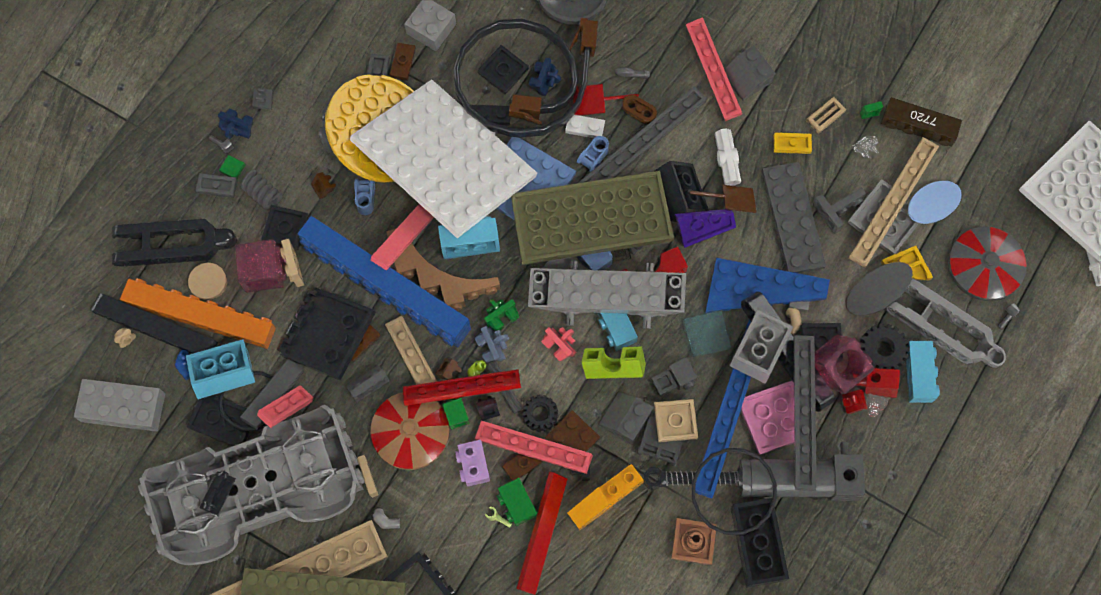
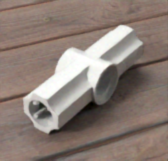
(727, 157)

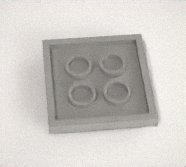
(900, 228)

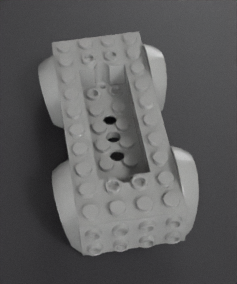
(312, 484)

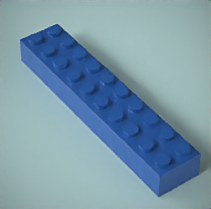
(387, 284)

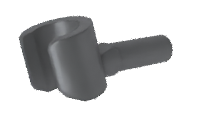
(226, 145)
(1013, 310)

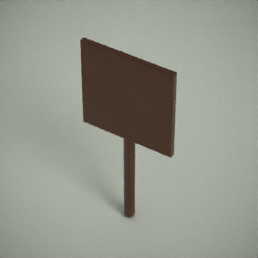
(734, 197)

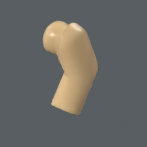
(795, 318)

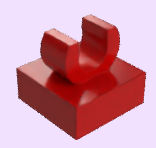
(854, 401)

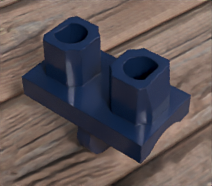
(547, 77)
(233, 125)

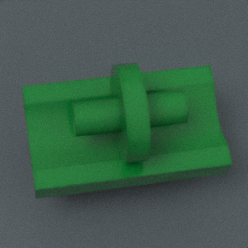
(508, 310)

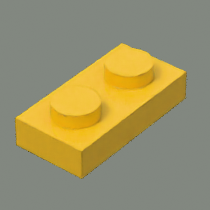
(792, 143)

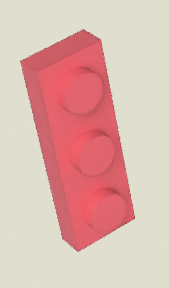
(285, 406)

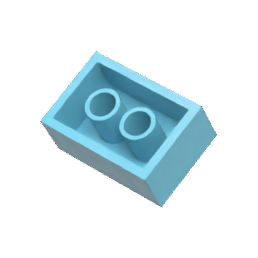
(477, 240)
(220, 369)

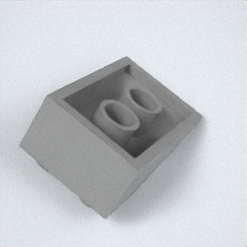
(761, 346)

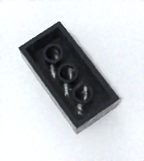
(762, 548)

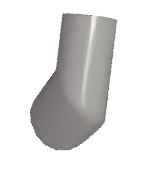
(383, 521)

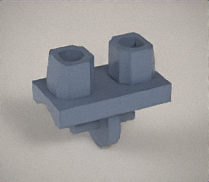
(494, 341)

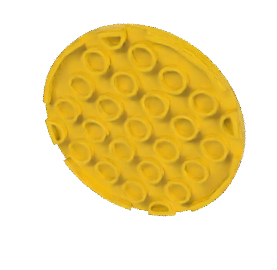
(354, 107)

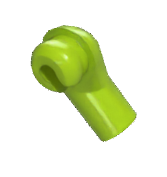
(476, 368)

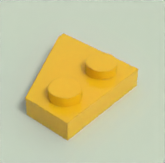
(914, 260)

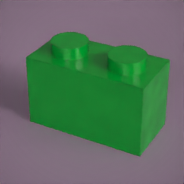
(517, 502)

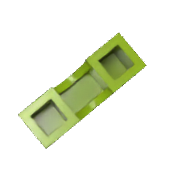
(599, 365)

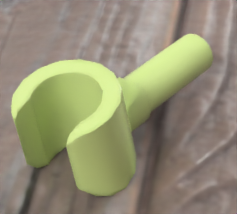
(497, 517)

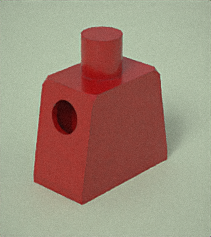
(886, 385)

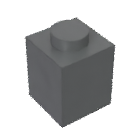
(683, 374)

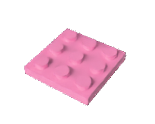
(770, 417)

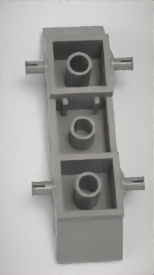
(602, 291)

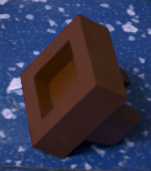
(321, 185)
(446, 369)

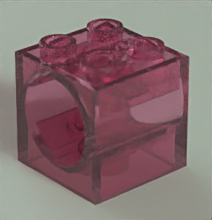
(260, 266)
(858, 363)

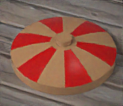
(409, 434)

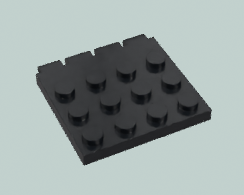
(326, 333)

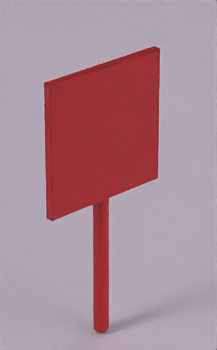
(594, 100)

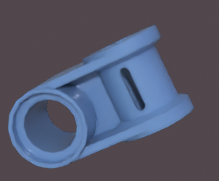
(591, 156)
(364, 193)

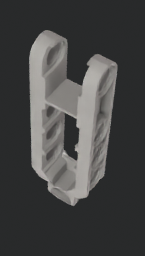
(986, 351)

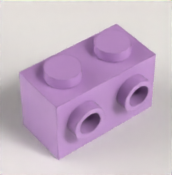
(473, 463)

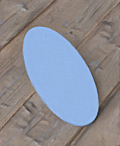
(934, 202)

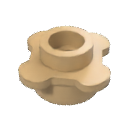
(124, 337)

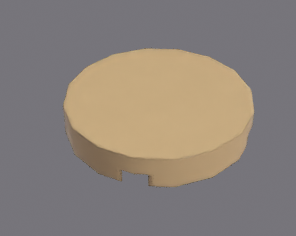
(207, 281)

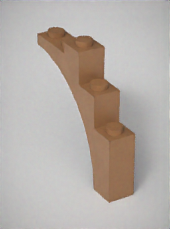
(433, 280)

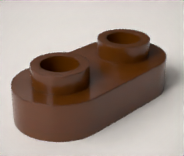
(641, 108)

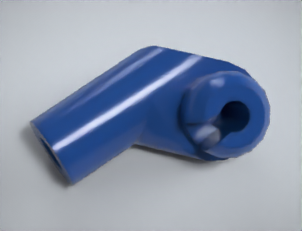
(181, 364)

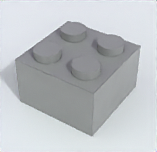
(430, 24)

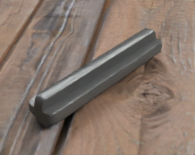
(509, 395)

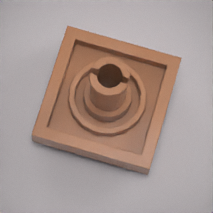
(693, 542)

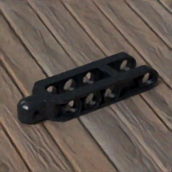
(214, 240)

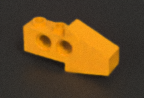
(605, 497)

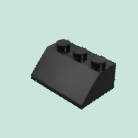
(678, 181)

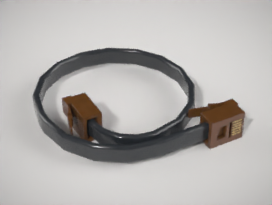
(530, 107)

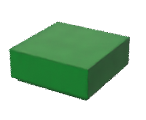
(871, 110)
(232, 167)

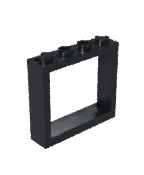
(424, 562)

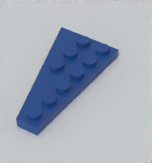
(737, 280)

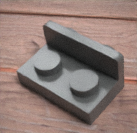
(368, 383)

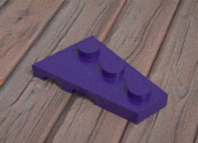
(703, 225)

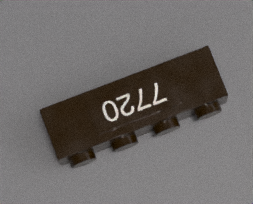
(921, 122)

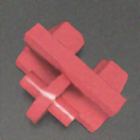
(554, 337)

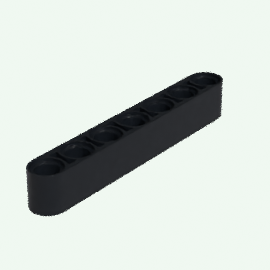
(151, 325)
(823, 394)

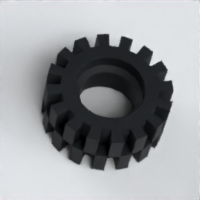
(535, 402)

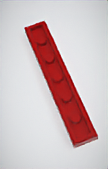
(461, 387)
(542, 533)

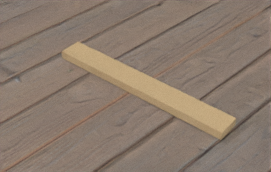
(893, 202)

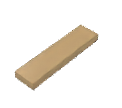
(410, 351)

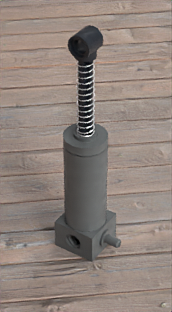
(755, 480)

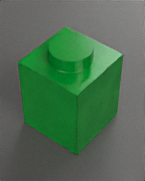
(456, 413)

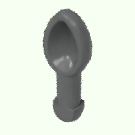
(628, 72)

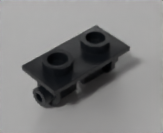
(217, 492)

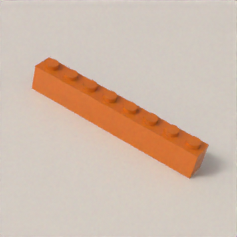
(198, 313)

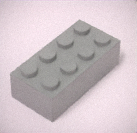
(119, 405)

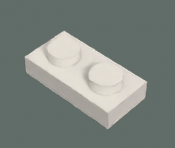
(585, 126)

